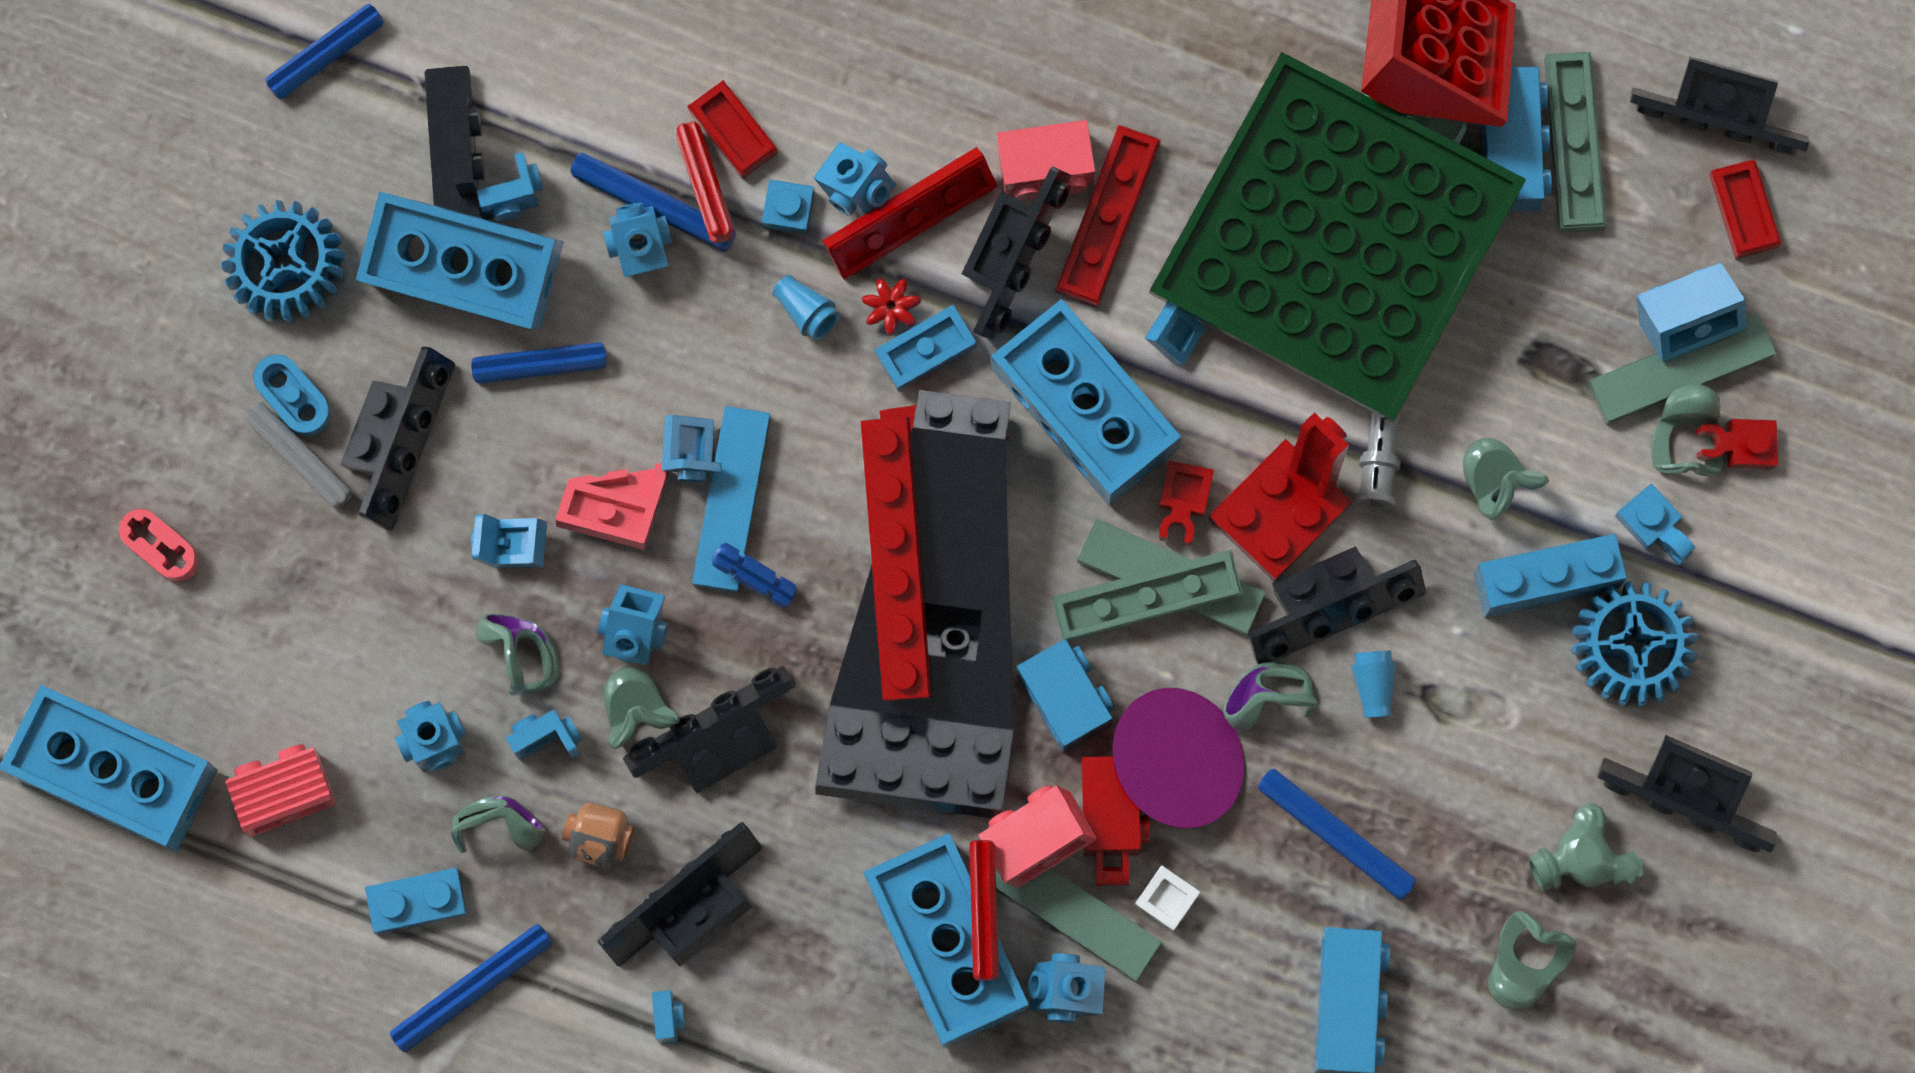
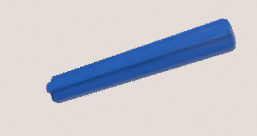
(634, 191)
(1336, 834)
(470, 988)

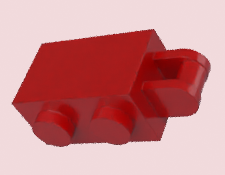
(1112, 819)

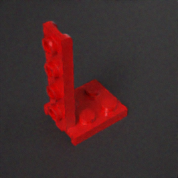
(1287, 498)

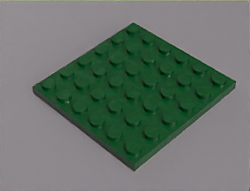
(1337, 236)

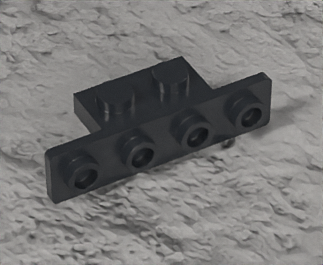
(1726, 100)
(452, 139)
(1007, 248)
(394, 433)
(1330, 600)
(719, 737)
(1694, 786)
(690, 906)

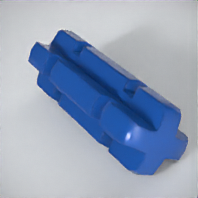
(754, 575)

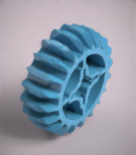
(274, 278)
(1635, 665)

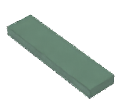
(1575, 142)
(1652, 381)
(1125, 554)
(1147, 595)
(1085, 921)

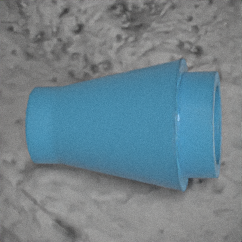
(807, 308)
(1375, 681)

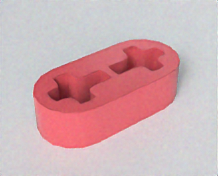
(165, 537)

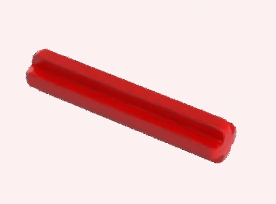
(704, 182)
(983, 910)

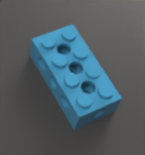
(433, 277)
(1093, 373)
(98, 739)
(913, 930)

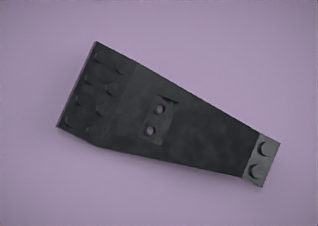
(958, 743)

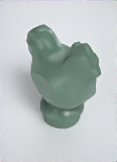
(1584, 856)

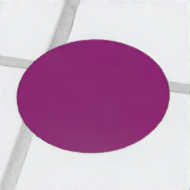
(1178, 758)

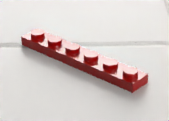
(896, 558)

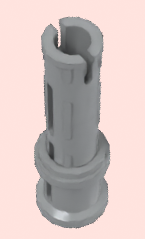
(1379, 466)

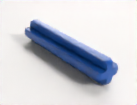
(324, 51)
(539, 362)

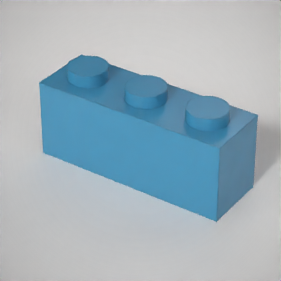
(1522, 138)
(1549, 575)
(1350, 1001)

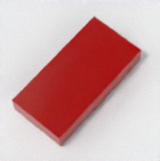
(732, 129)
(1745, 209)

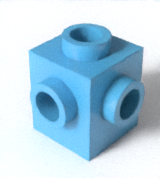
(854, 180)
(641, 254)
(633, 625)
(439, 750)
(1066, 988)

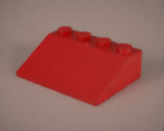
(1441, 58)

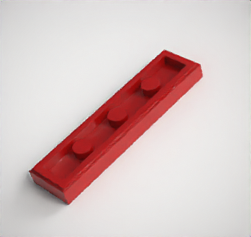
(910, 213)
(1108, 216)

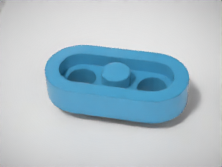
(292, 397)

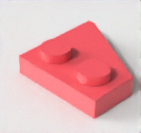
(614, 506)

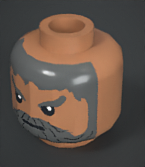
(598, 835)

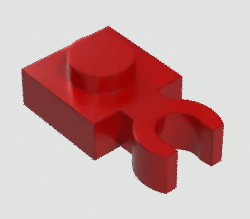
(1746, 443)
(1185, 494)

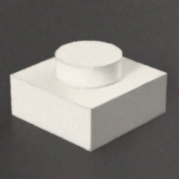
(1167, 898)

